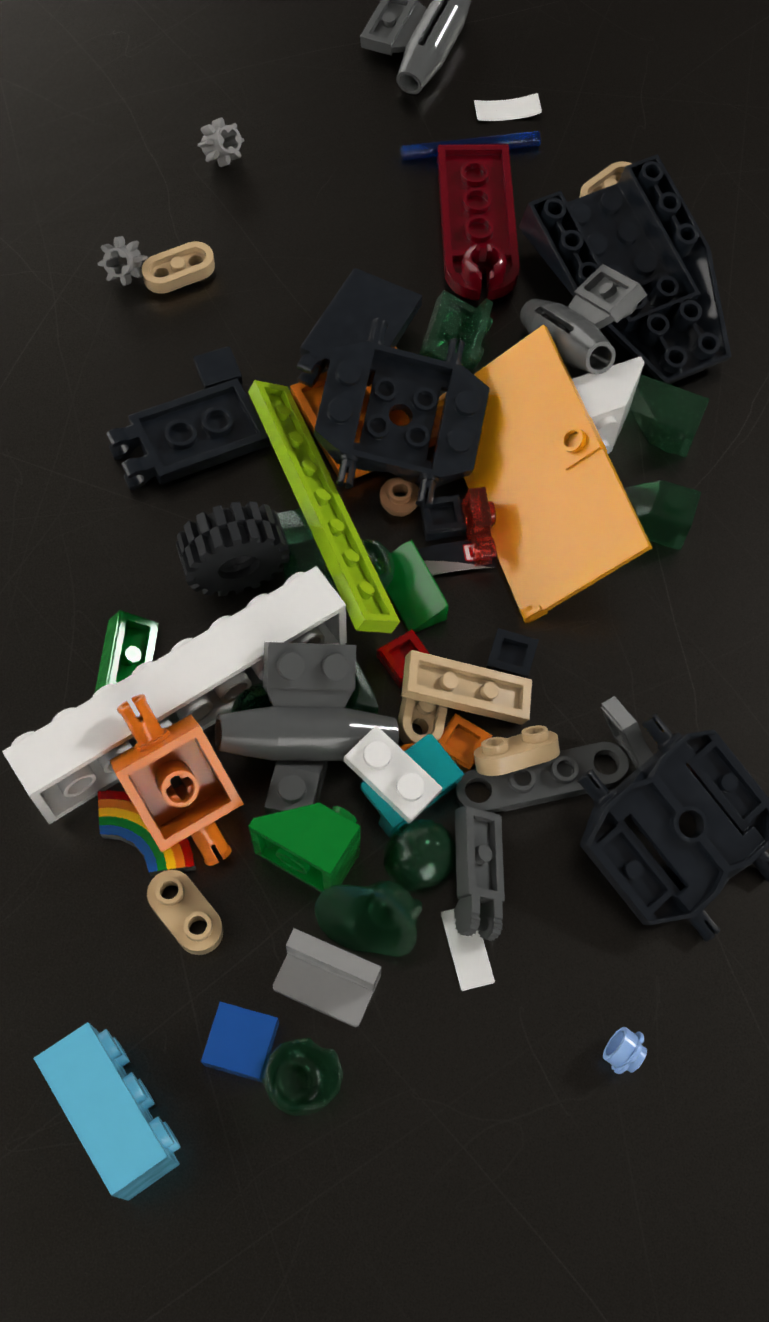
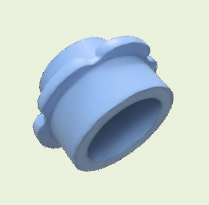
(625, 1051)

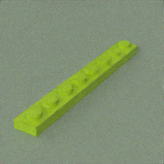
(324, 510)

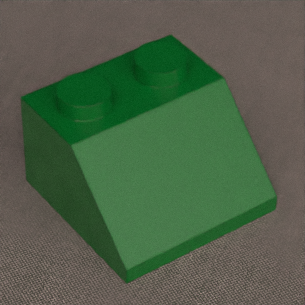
(309, 843)

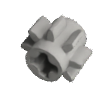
(221, 142)
(112, 265)

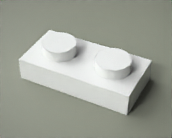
(392, 774)

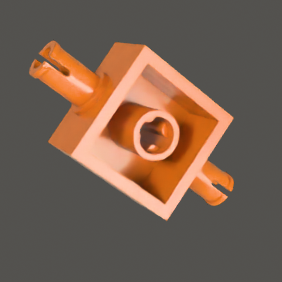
(171, 752)

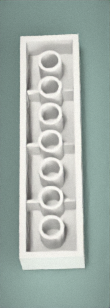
(199, 677)

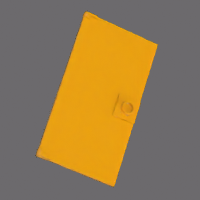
(550, 479)

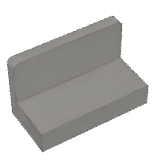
(327, 978)

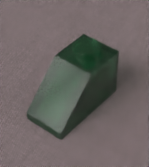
(667, 414)
(664, 510)

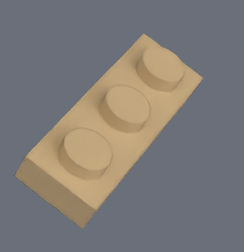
(466, 687)

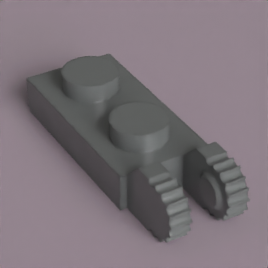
(479, 873)

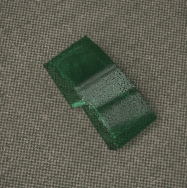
(302, 546)

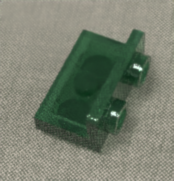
(457, 320)

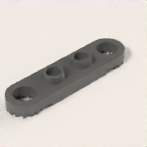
(544, 781)

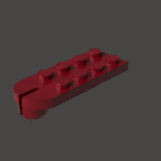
(478, 219)

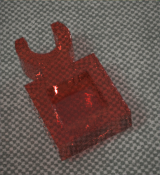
(479, 519)

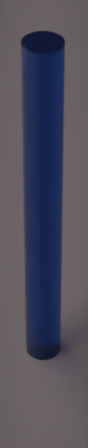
(429, 150)

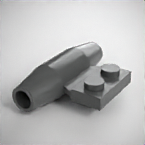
(419, 32)
(576, 328)
(307, 713)

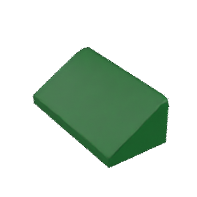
(415, 590)
(127, 645)

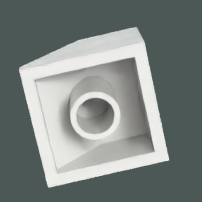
(610, 397)

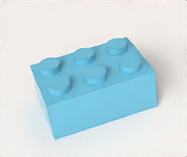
(109, 1110)

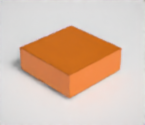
(461, 740)

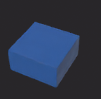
(240, 1041)

